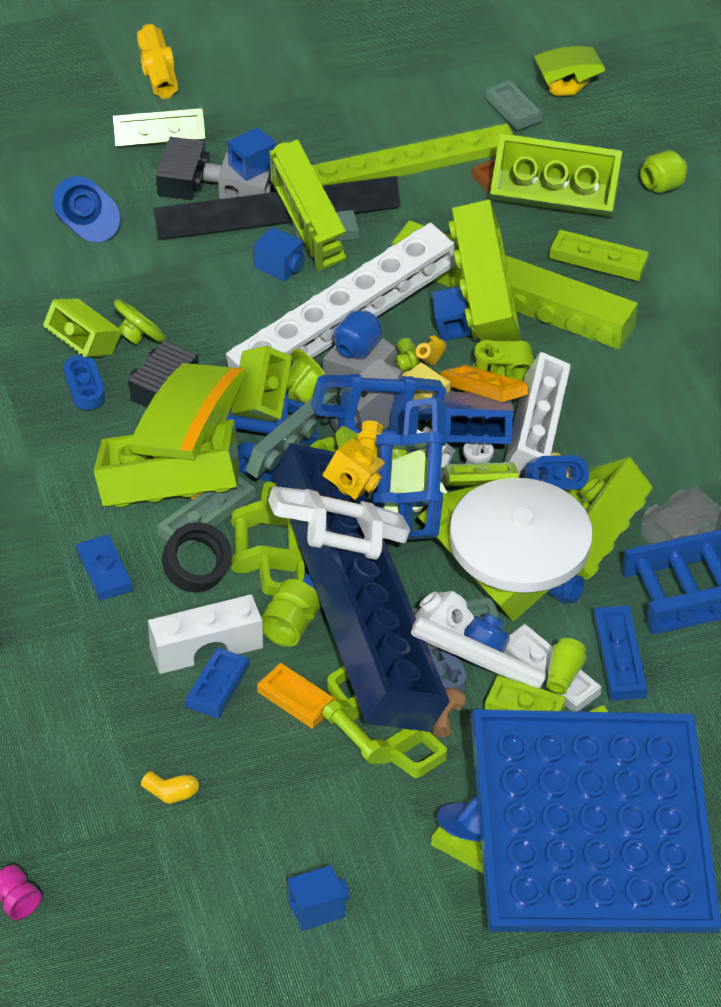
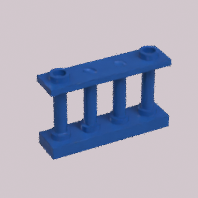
(695, 605)

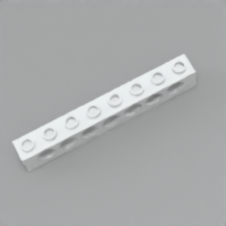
(369, 288)

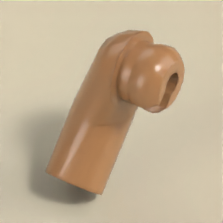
(442, 726)

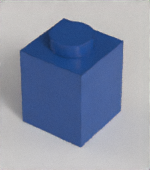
(250, 153)
(278, 254)
(450, 313)
(317, 897)

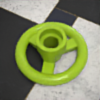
(137, 324)

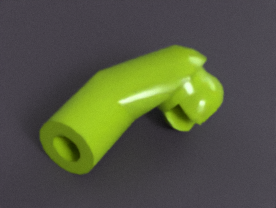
(407, 359)

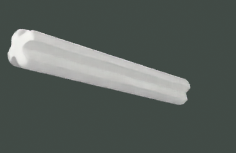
(477, 652)

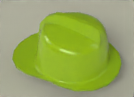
(302, 376)

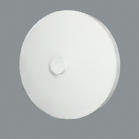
(520, 535)

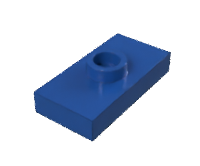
(104, 567)
(217, 683)

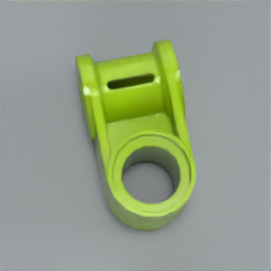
(504, 357)

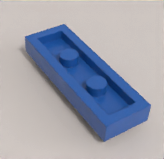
(620, 653)

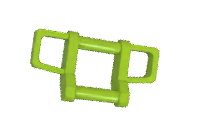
(264, 557)
(379, 751)

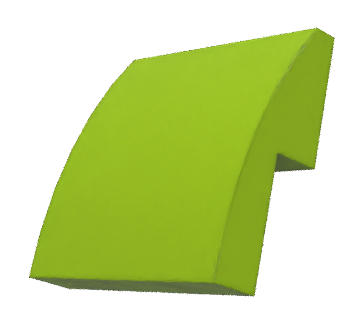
(567, 60)
(476, 473)

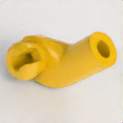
(568, 88)
(432, 351)
(172, 789)

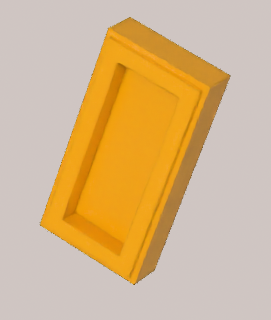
(295, 695)

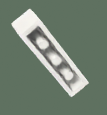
(538, 411)

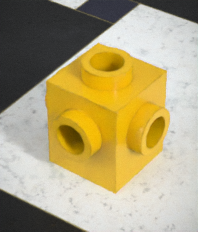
(354, 469)

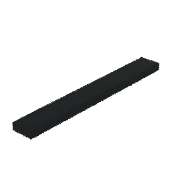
(269, 208)

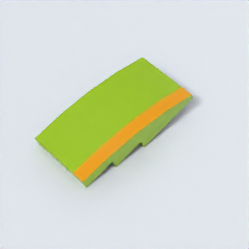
(186, 411)

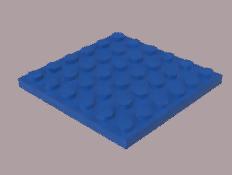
(593, 822)

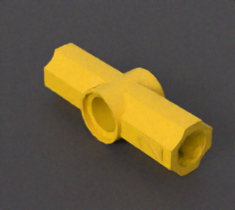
(157, 61)

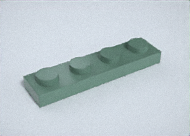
(292, 430)

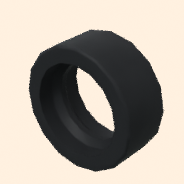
(211, 537)

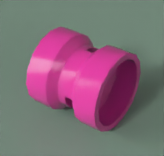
(17, 895)

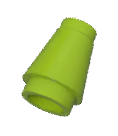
(565, 664)

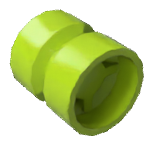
(290, 612)

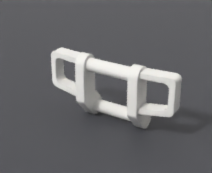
(311, 507)

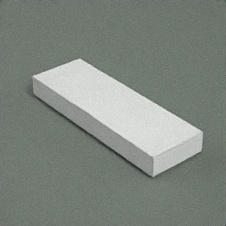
(535, 651)

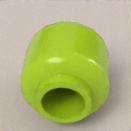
(664, 171)

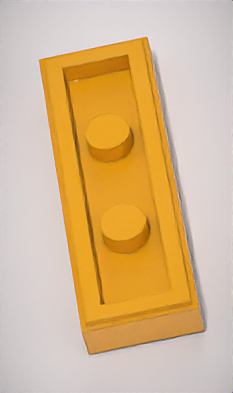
(485, 383)

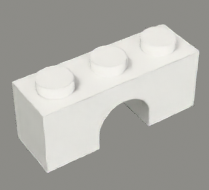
(179, 635)

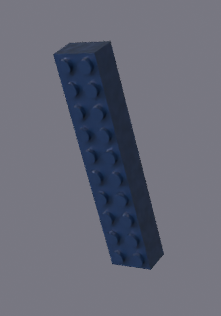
(365, 610)

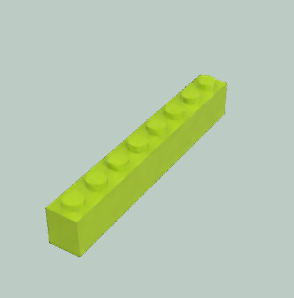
(557, 299)

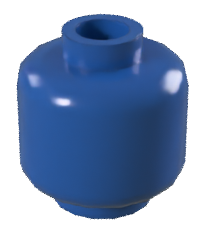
(357, 334)
(488, 632)

